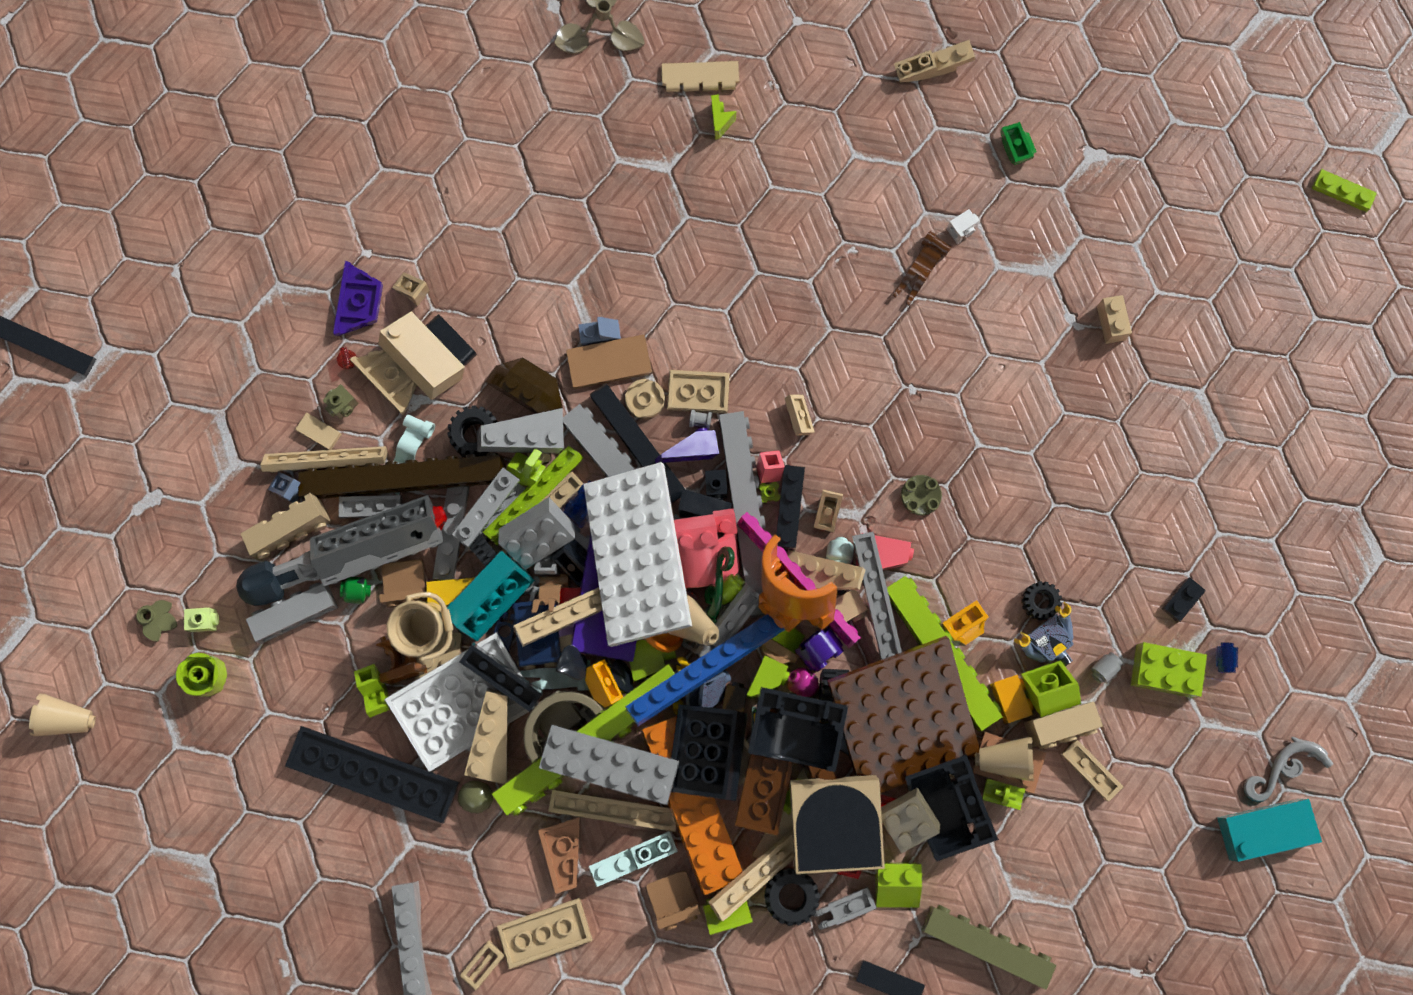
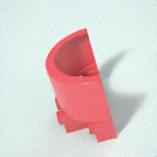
(700, 546)

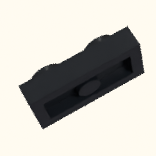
(1183, 599)

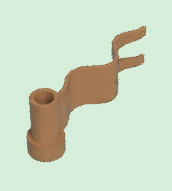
(550, 590)

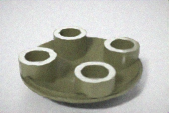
(921, 495)

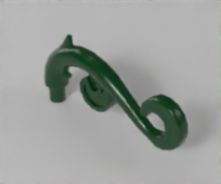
(714, 593)

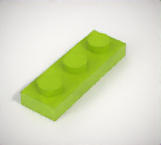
(1344, 190)

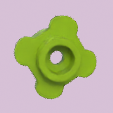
(773, 487)

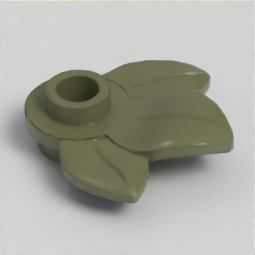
(159, 620)

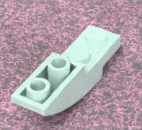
(632, 859)

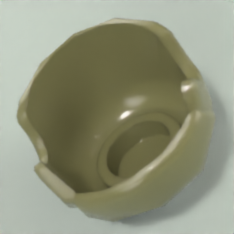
(475, 796)

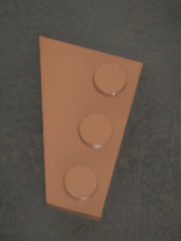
(561, 853)

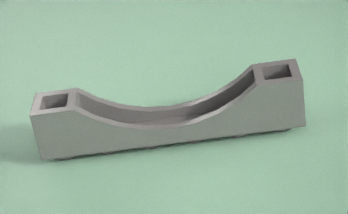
(408, 927)

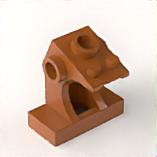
(399, 671)

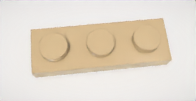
(1092, 770)

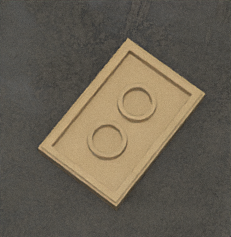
(698, 391)

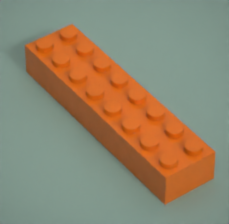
(697, 822)

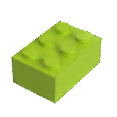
(1168, 670)

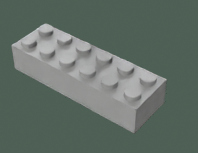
(609, 764)

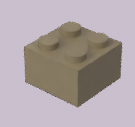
(909, 820)

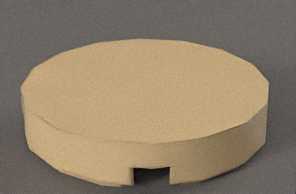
(644, 399)

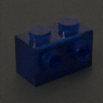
(576, 509)

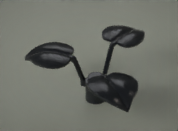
(574, 665)

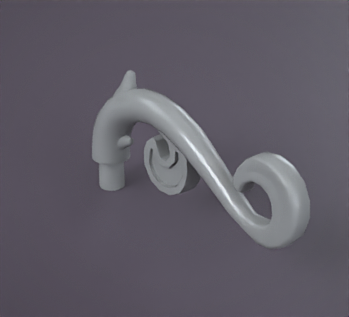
(1280, 764)

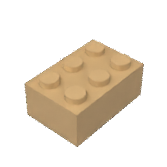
(1064, 725)

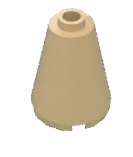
(702, 629)
(59, 717)
(1008, 759)

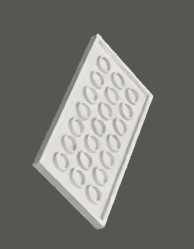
(637, 555)

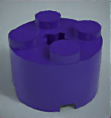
(819, 648)

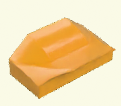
(967, 623)
(602, 684)

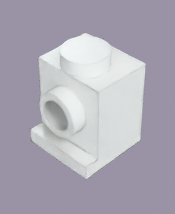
(963, 225)

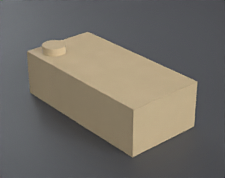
(421, 355)

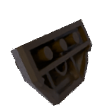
(526, 385)

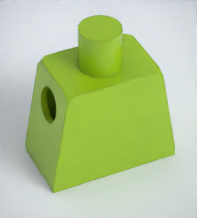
(648, 660)

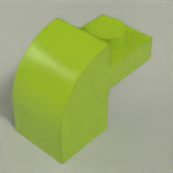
(526, 468)
(372, 690)

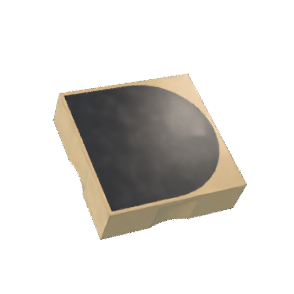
(837, 824)

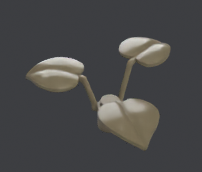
(624, 38)

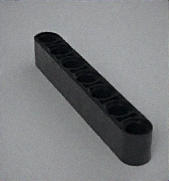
(632, 435)

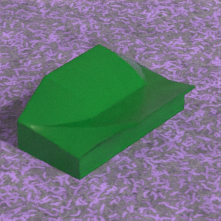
(1017, 143)

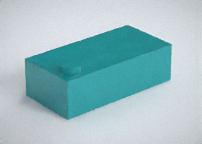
(489, 596)
(1269, 829)

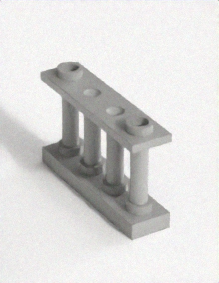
(490, 505)

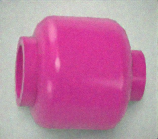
(803, 682)

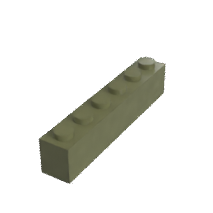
(988, 947)

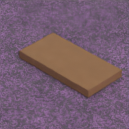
(609, 361)

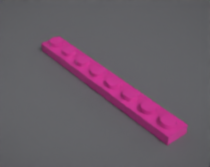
(753, 530)

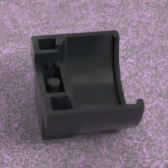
(796, 729)
(954, 807)

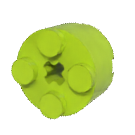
(213, 673)

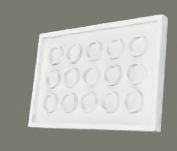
(445, 706)

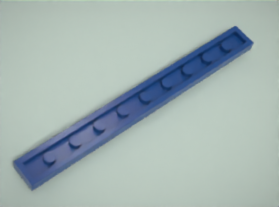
(703, 669)

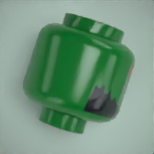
(355, 590)

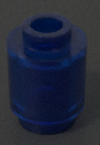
(1227, 657)

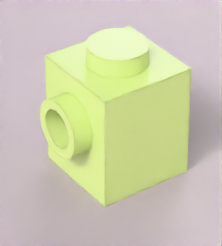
(200, 619)

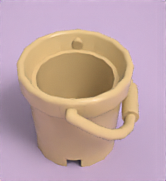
(419, 626)

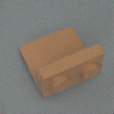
(402, 580)
(673, 900)

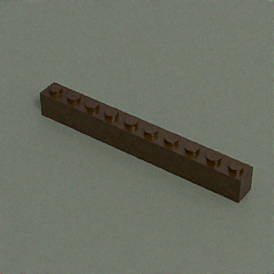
(400, 477)

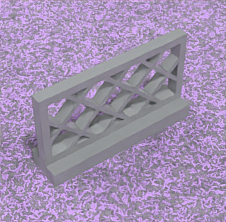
(730, 620)

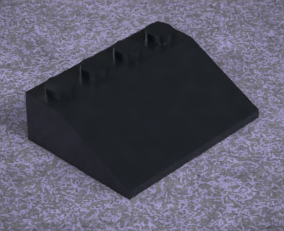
(708, 751)

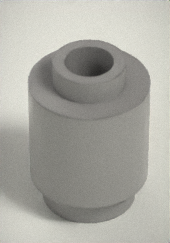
(1106, 668)

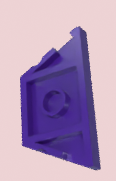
(357, 300)

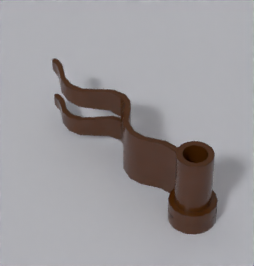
(924, 264)

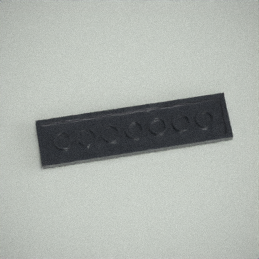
(372, 774)

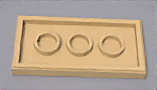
(544, 933)

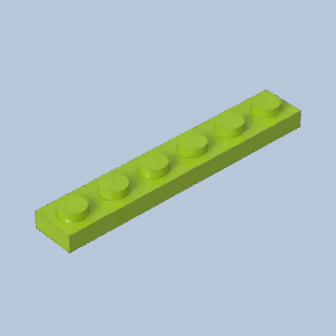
(536, 493)

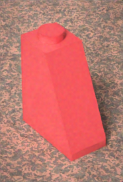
(893, 552)

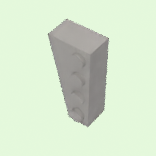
(524, 434)

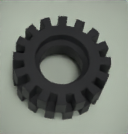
(483, 550)
(1032, 609)

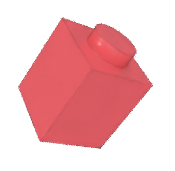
(770, 466)

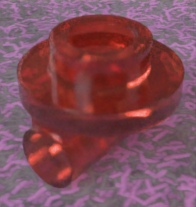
(344, 357)

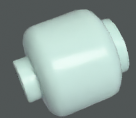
(840, 550)

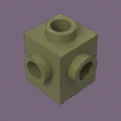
(339, 402)

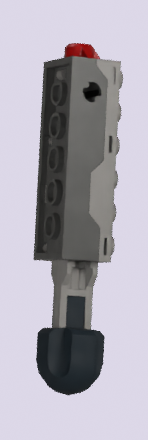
(349, 551)

